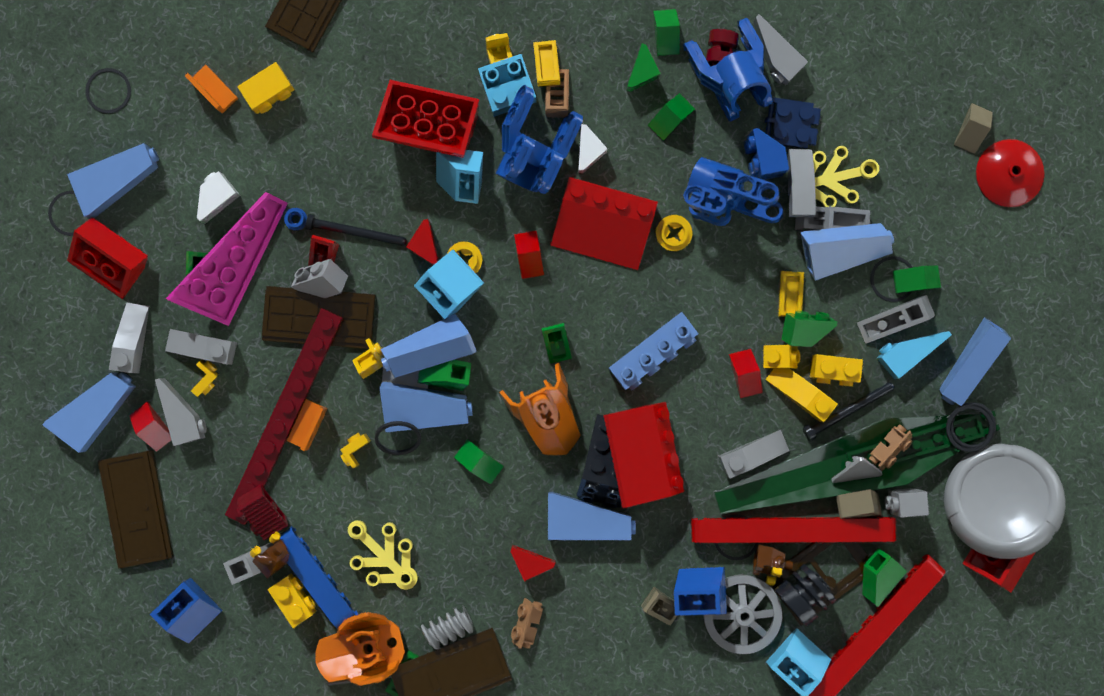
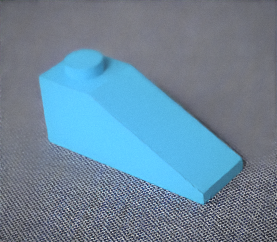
(906, 354)

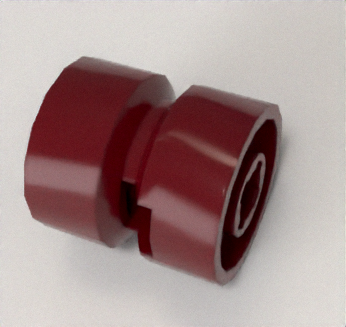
(721, 43)

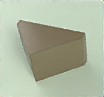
(974, 128)
(859, 504)
(659, 606)

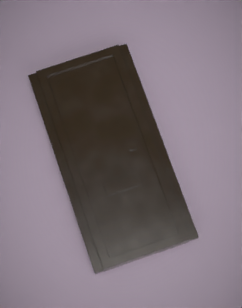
(302, 20)
(292, 314)
(135, 509)
(455, 669)

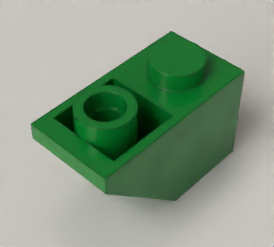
(806, 329)
(448, 375)
(880, 576)

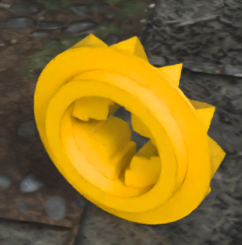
(675, 222)
(469, 249)

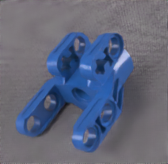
(734, 72)
(527, 160)
(723, 191)

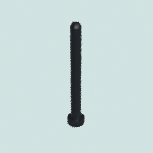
(355, 231)
(847, 411)

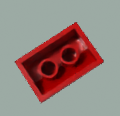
(106, 257)
(997, 570)

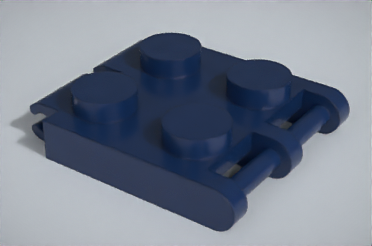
(793, 123)

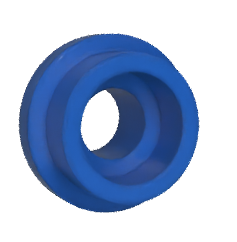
(290, 214)

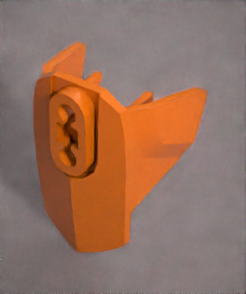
(547, 416)
(346, 652)

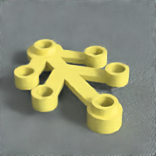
(831, 179)
(385, 557)

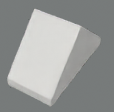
(590, 149)

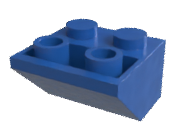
(770, 157)
(700, 591)
(186, 611)

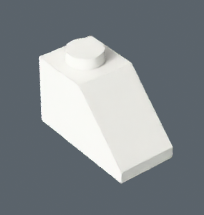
(214, 196)

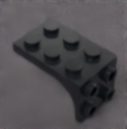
(599, 476)

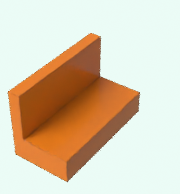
(212, 88)
(307, 424)

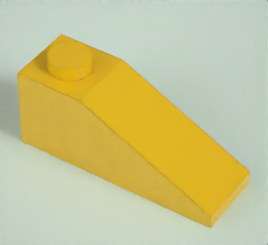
(802, 393)

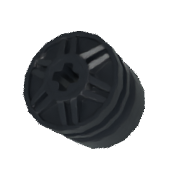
(806, 594)

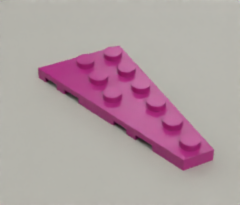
(225, 272)

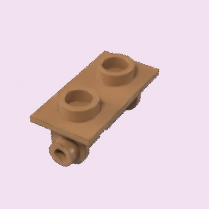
(886, 455)
(523, 634)

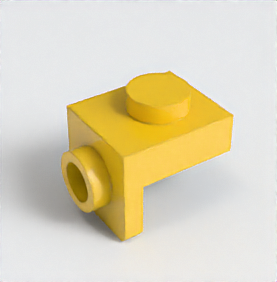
(498, 47)
(781, 356)
(370, 360)
(205, 383)
(355, 443)

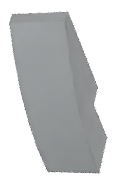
(801, 183)
(833, 218)

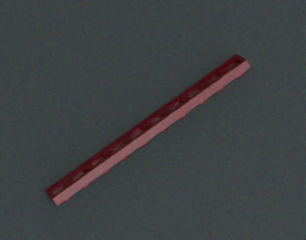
(287, 407)

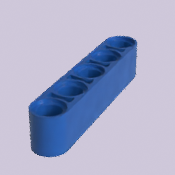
(315, 580)

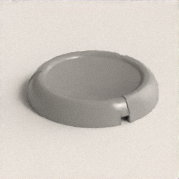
(1004, 501)

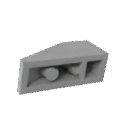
(780, 56)
(896, 319)
(129, 340)
(201, 347)
(181, 419)
(753, 454)

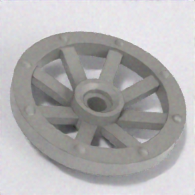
(741, 607)

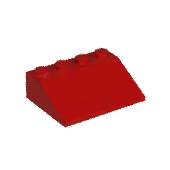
(426, 118)
(603, 223)
(644, 454)

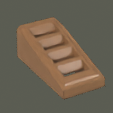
(560, 107)

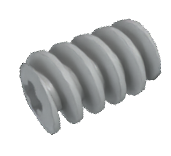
(448, 628)

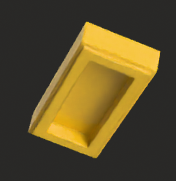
(546, 63)
(790, 292)

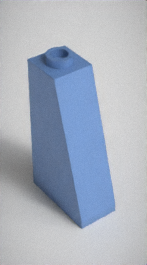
(111, 178)
(844, 247)
(428, 347)
(974, 362)
(422, 407)
(89, 413)
(585, 521)

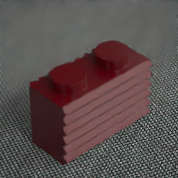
(261, 512)

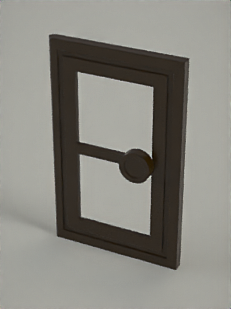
(838, 588)

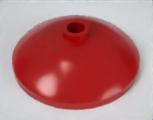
(996, 176)

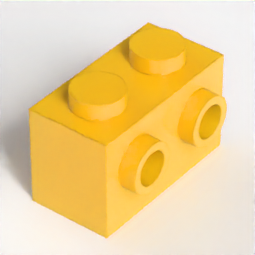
(266, 88)
(836, 368)
(292, 600)

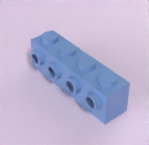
(654, 350)

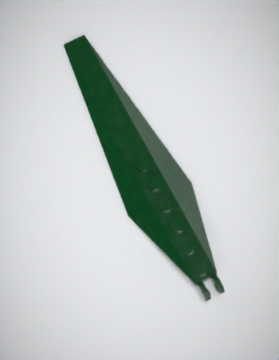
(812, 472)

